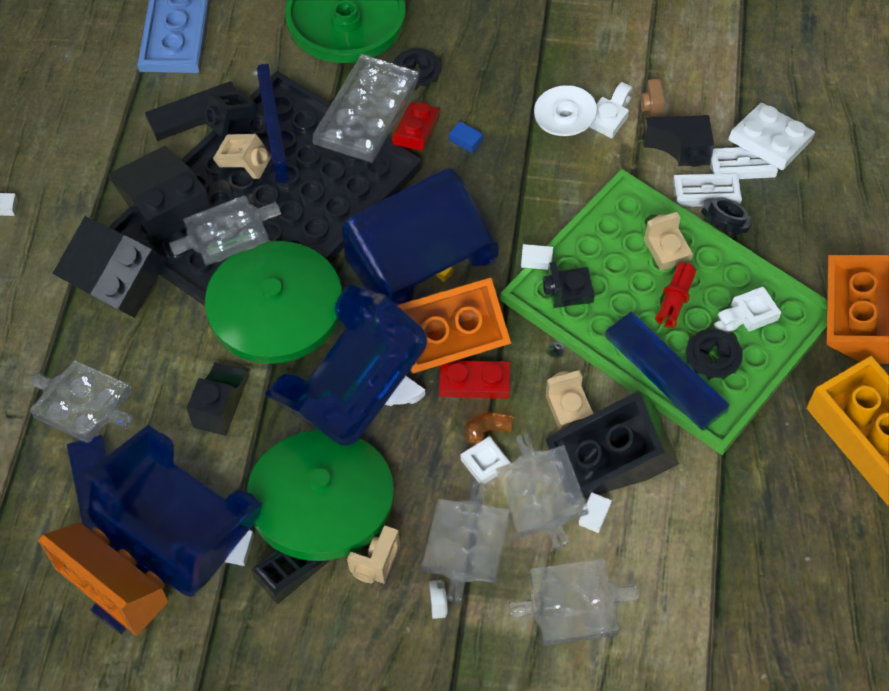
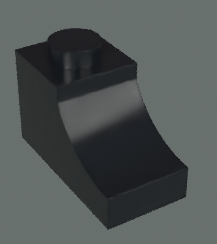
(683, 137)
(217, 398)

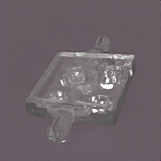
(225, 230)
(81, 401)
(542, 491)
(466, 541)
(574, 602)

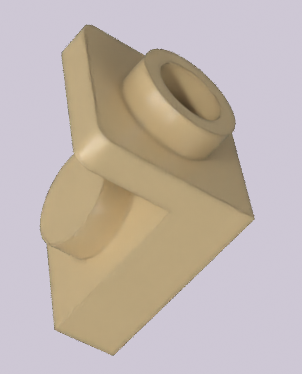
(245, 152)
(667, 241)
(567, 398)
(379, 559)

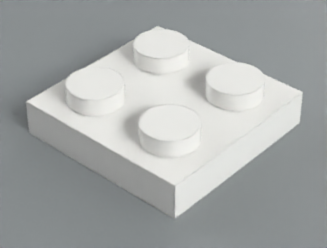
(771, 136)

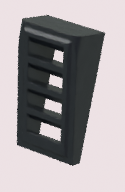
(290, 582)

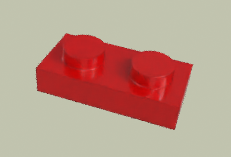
(416, 126)
(475, 379)

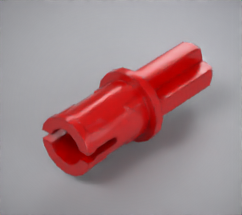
(676, 294)

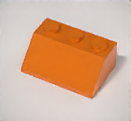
(859, 306)
(458, 323)
(105, 575)

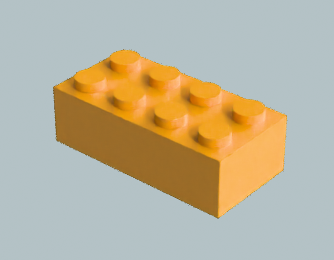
(856, 417)

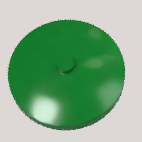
(344, 28)
(273, 302)
(321, 496)

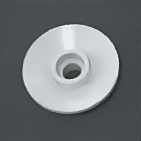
(565, 110)

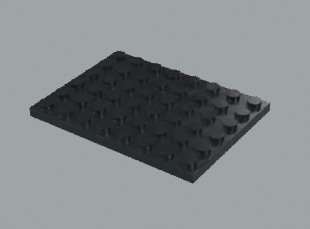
(313, 205)

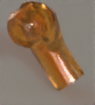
(487, 421)

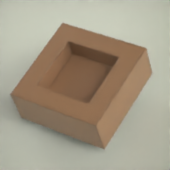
(653, 99)

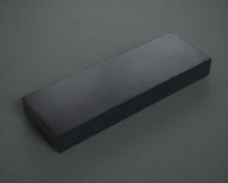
(183, 113)

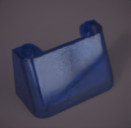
(417, 236)
(358, 369)
(165, 513)

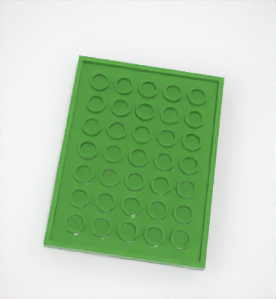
(626, 279)

